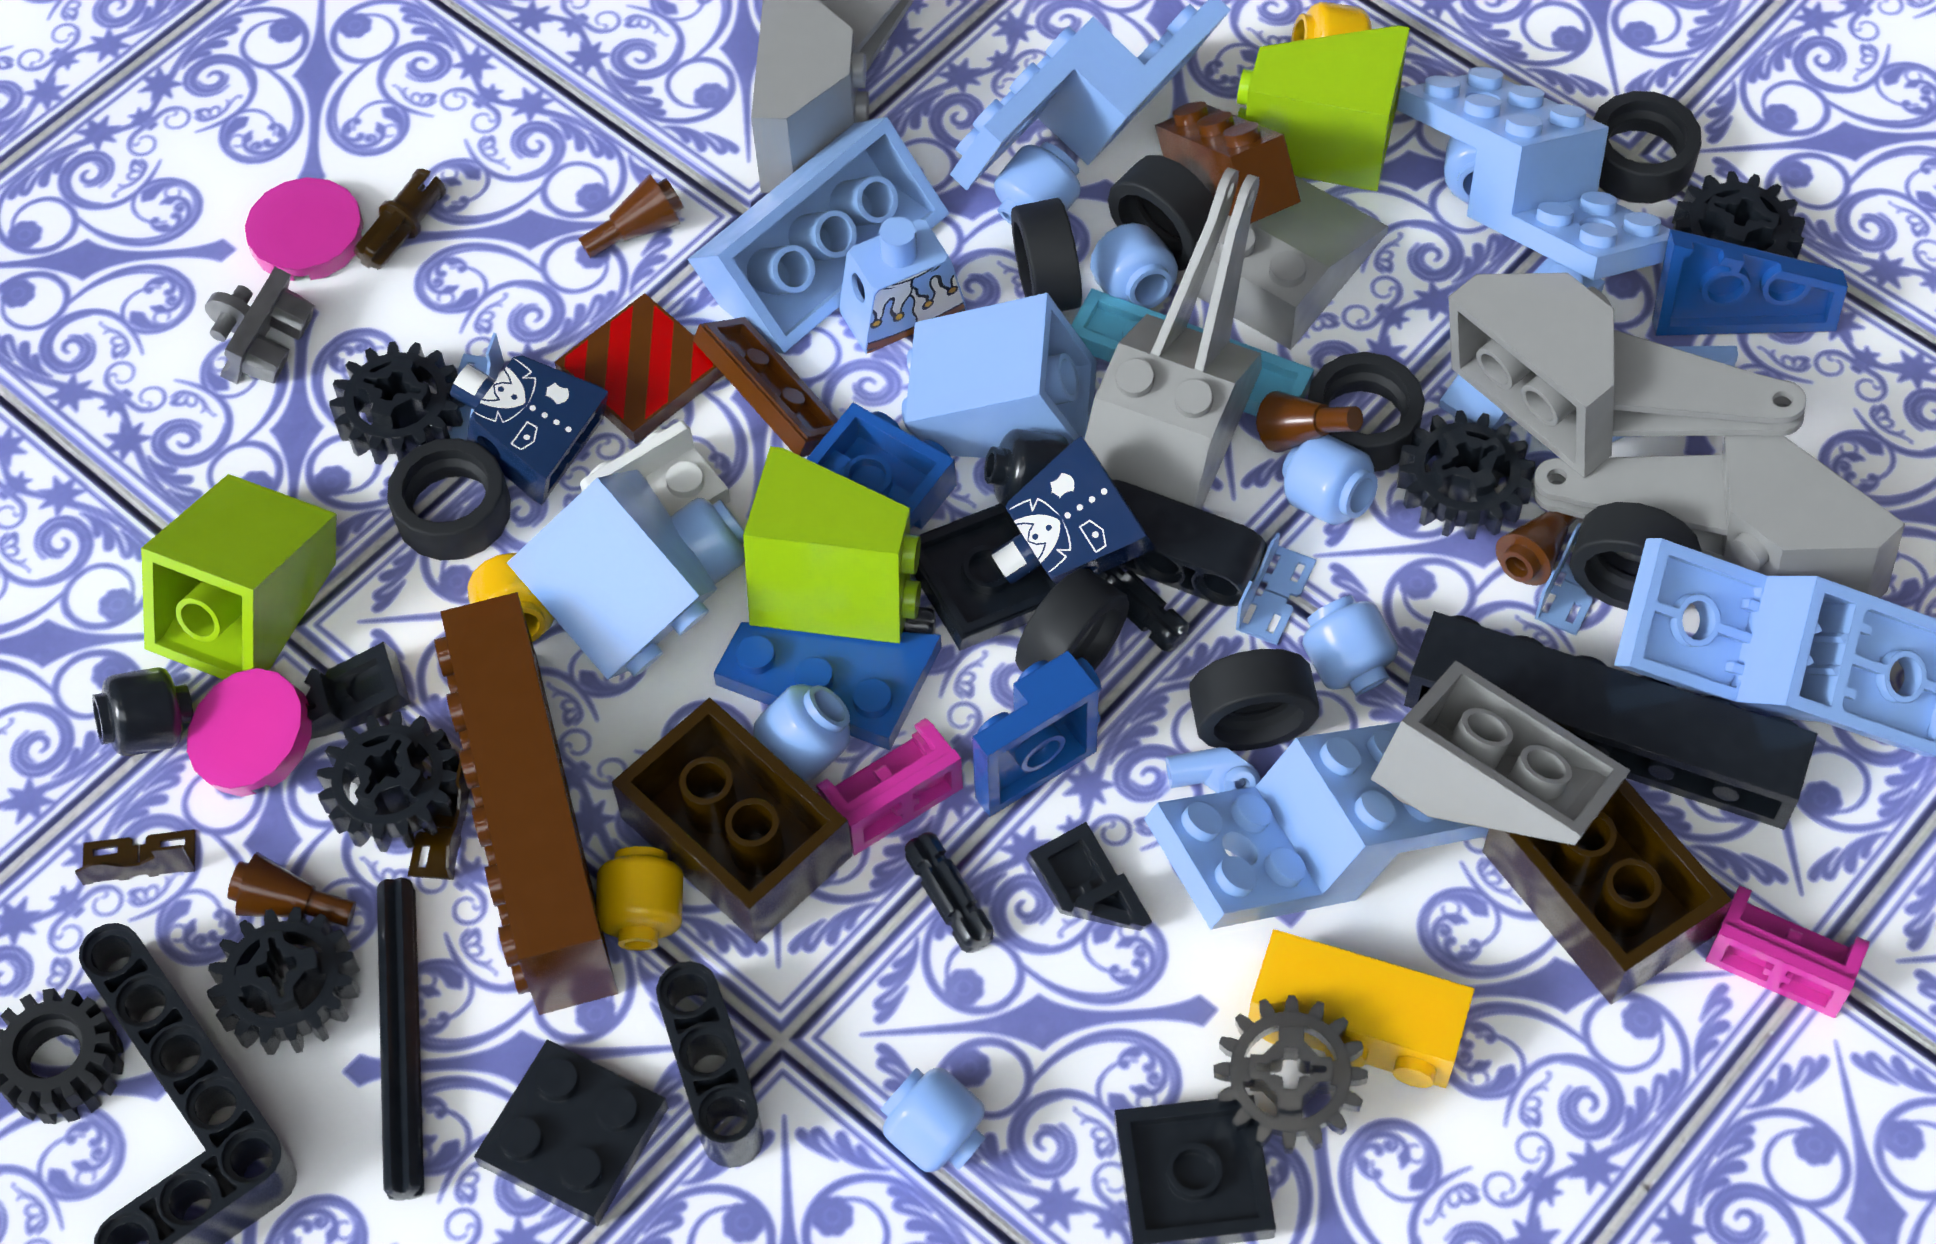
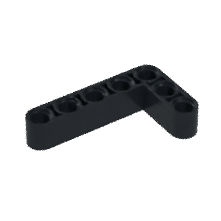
(197, 1095)

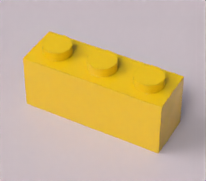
(1399, 1014)

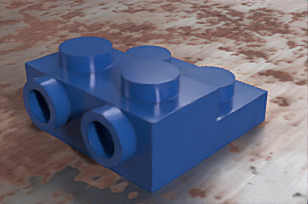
(888, 461)
(1043, 737)

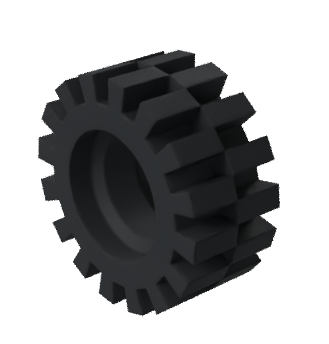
(79, 1082)

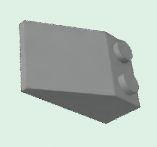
(1297, 262)
(1495, 763)

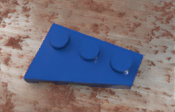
(1742, 290)
(870, 676)

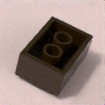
(733, 819)
(1618, 898)

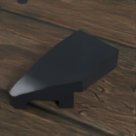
(355, 689)
(1085, 883)

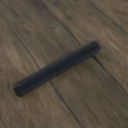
(399, 1040)

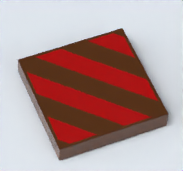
(643, 364)

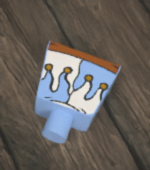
(897, 282)

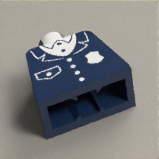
(531, 420)
(1070, 520)

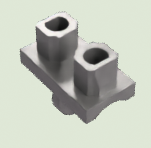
(249, 348)

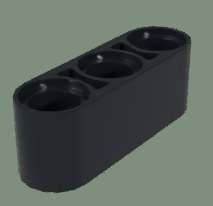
(1193, 547)
(715, 1093)

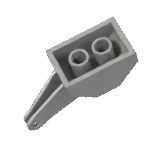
(810, 76)
(1573, 382)
(1179, 391)
(1750, 506)

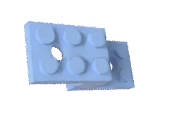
(1085, 89)
(1538, 172)
(1783, 645)
(1301, 836)

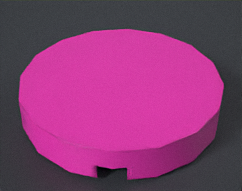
(304, 228)
(249, 732)

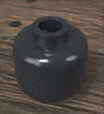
(1019, 460)
(141, 711)

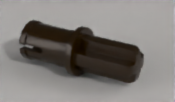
(399, 220)

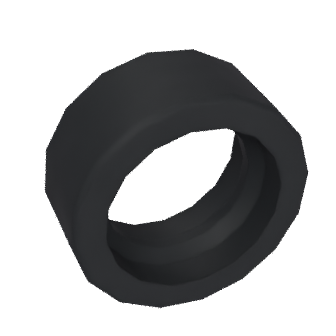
(1660, 117)
(1164, 199)
(1047, 252)
(1380, 376)
(436, 462)
(1621, 529)
(1076, 616)
(1254, 699)

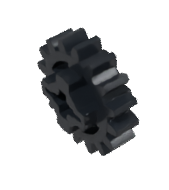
(1741, 215)
(395, 402)
(1465, 474)
(390, 781)
(256, 973)
(1324, 1073)

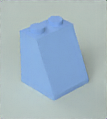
(997, 373)
(616, 574)

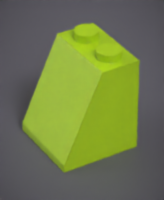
(1330, 101)
(828, 554)
(234, 577)

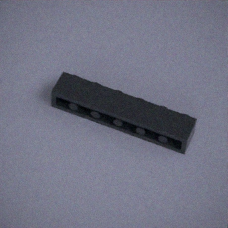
(1656, 731)

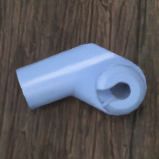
(1214, 767)

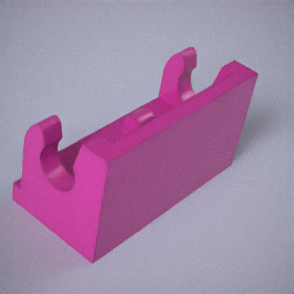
(896, 786)
(1786, 956)

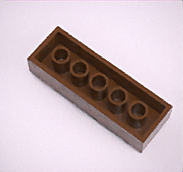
(523, 806)

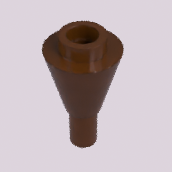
(644, 211)
(1290, 420)
(1533, 548)
(268, 885)

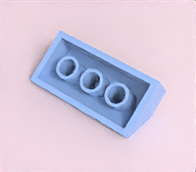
(789, 250)

